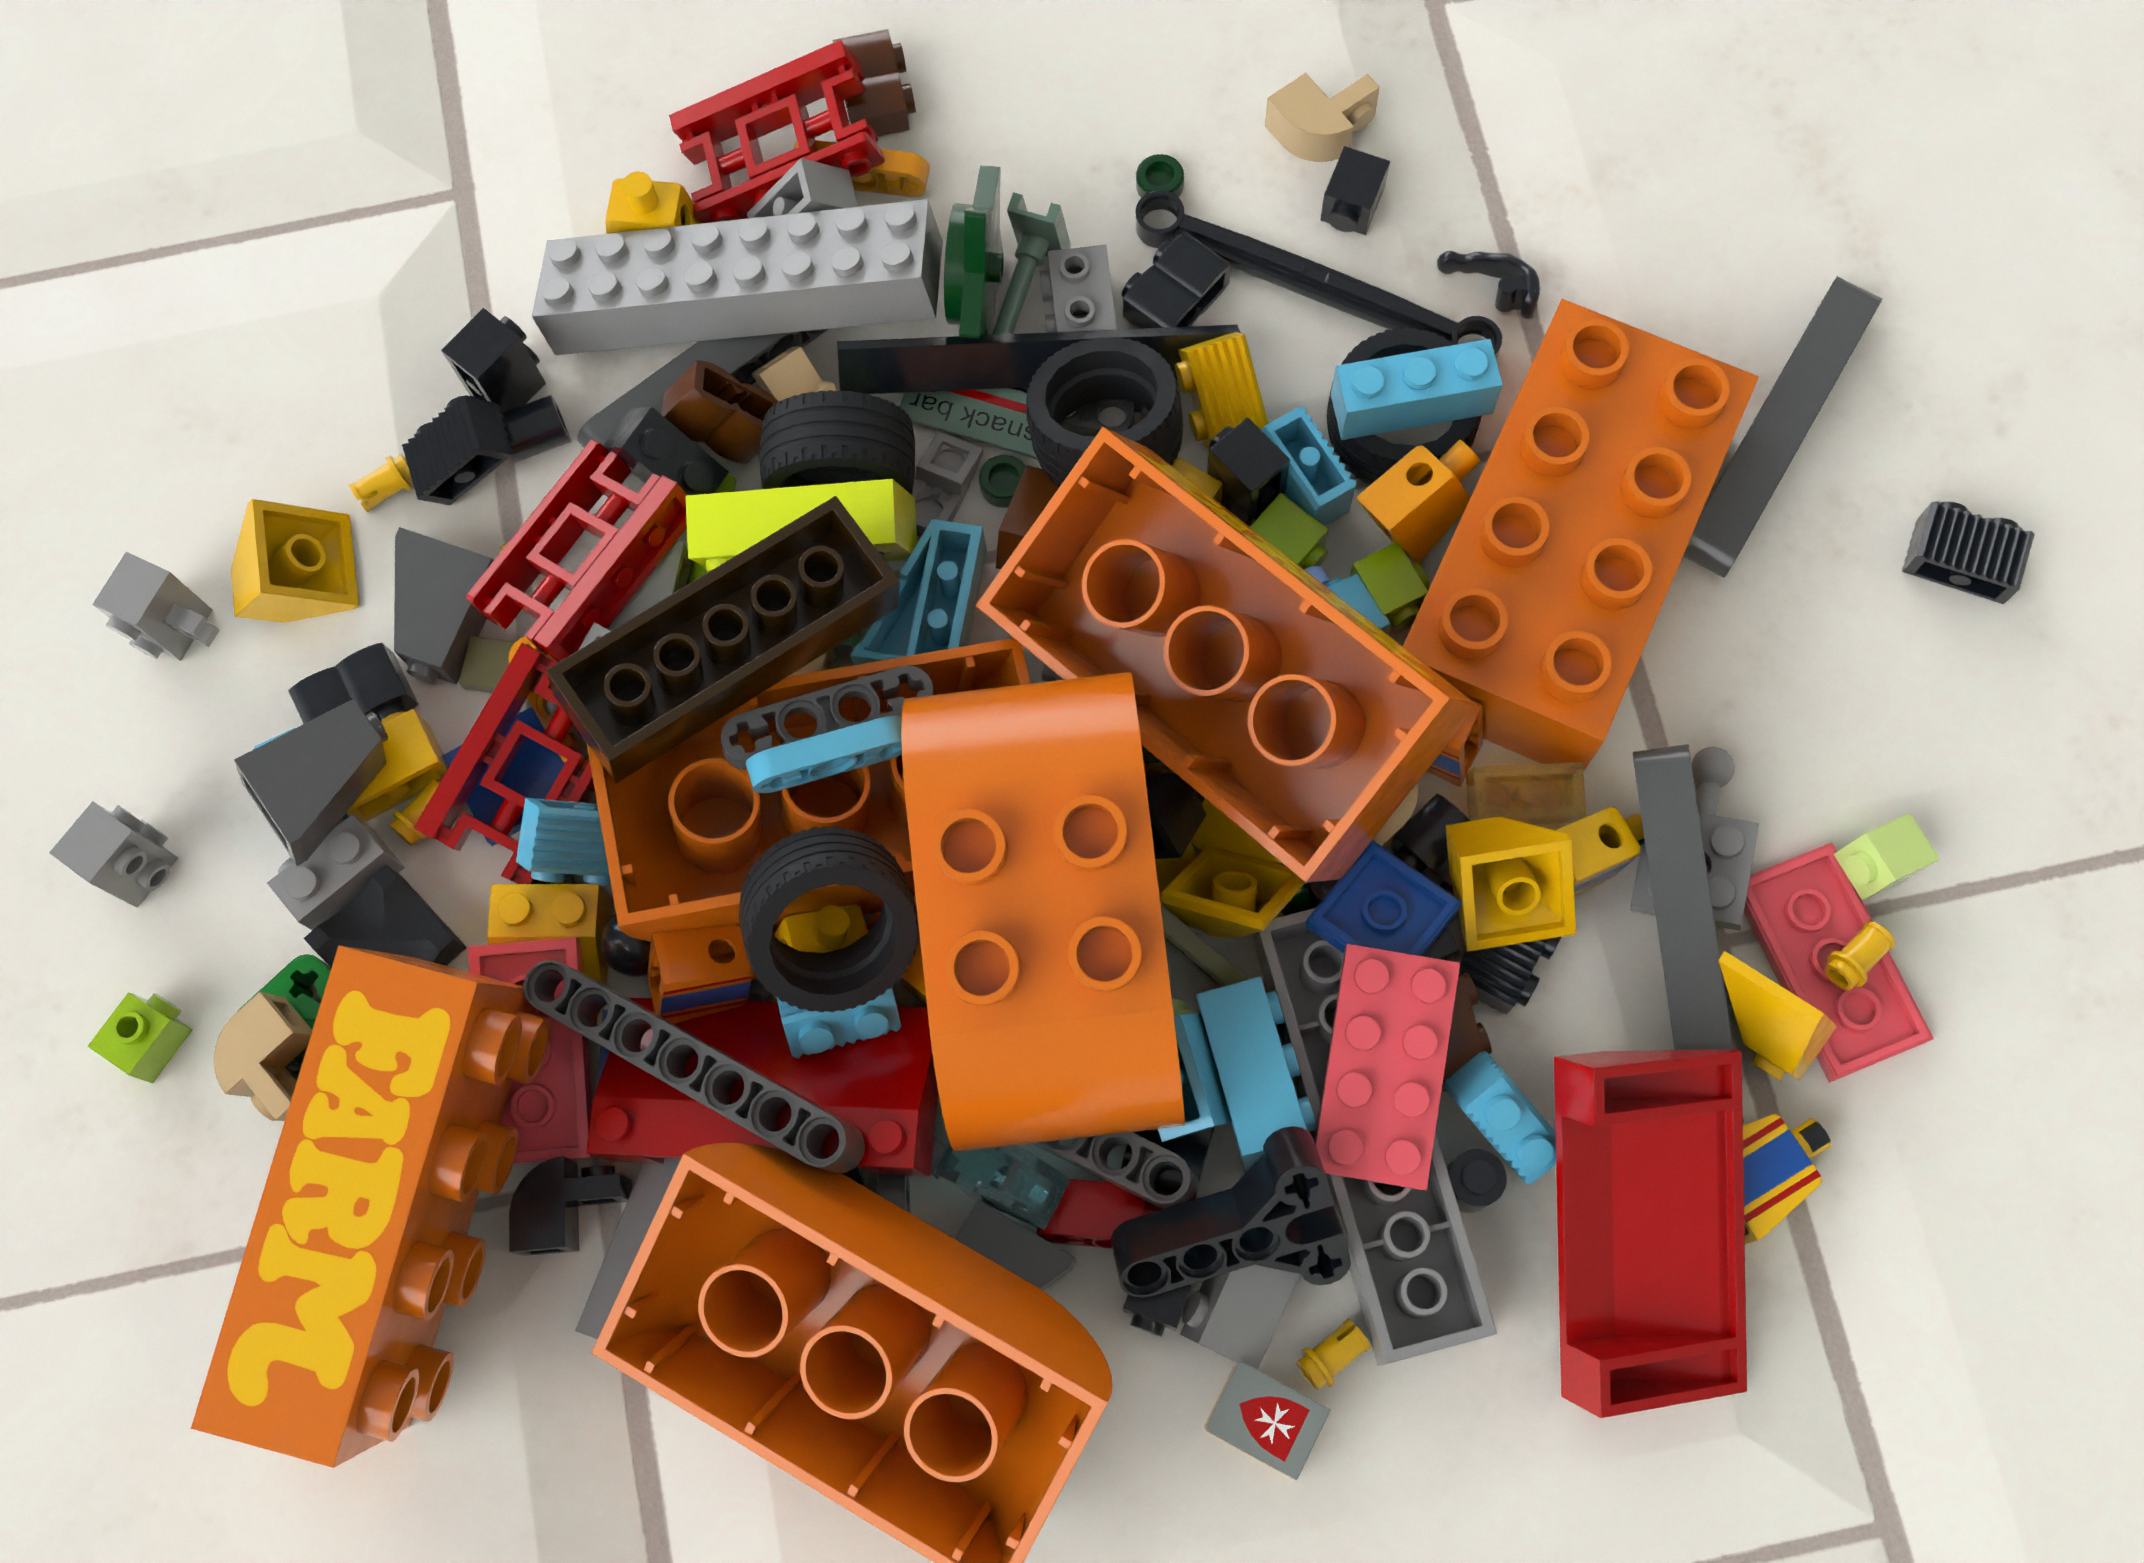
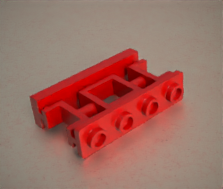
(768, 105)
(608, 573)
(488, 745)

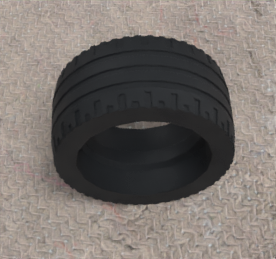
(1097, 372)
(836, 440)
(1370, 455)
(841, 976)

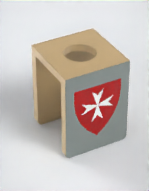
(1267, 1419)

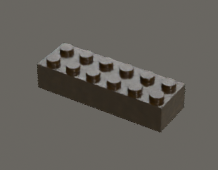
(724, 638)

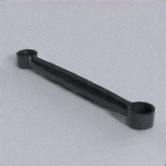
(1306, 275)

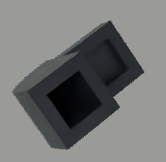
(547, 1204)

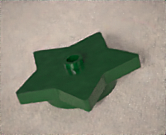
(974, 258)

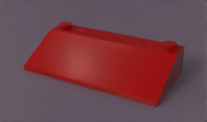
(875, 1084)
(1650, 1228)

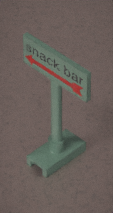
(998, 414)

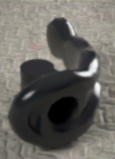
(1517, 284)

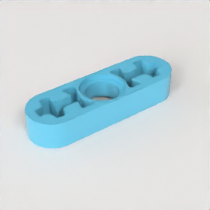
(825, 755)

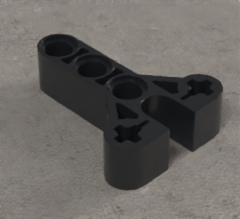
(1270, 1218)

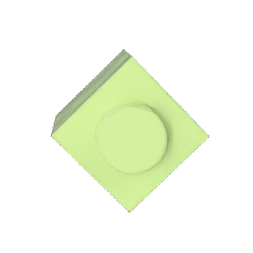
(1886, 856)

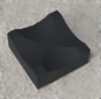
(387, 919)

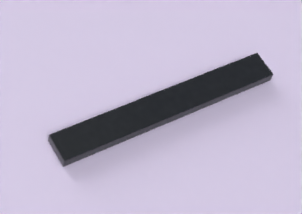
(988, 361)

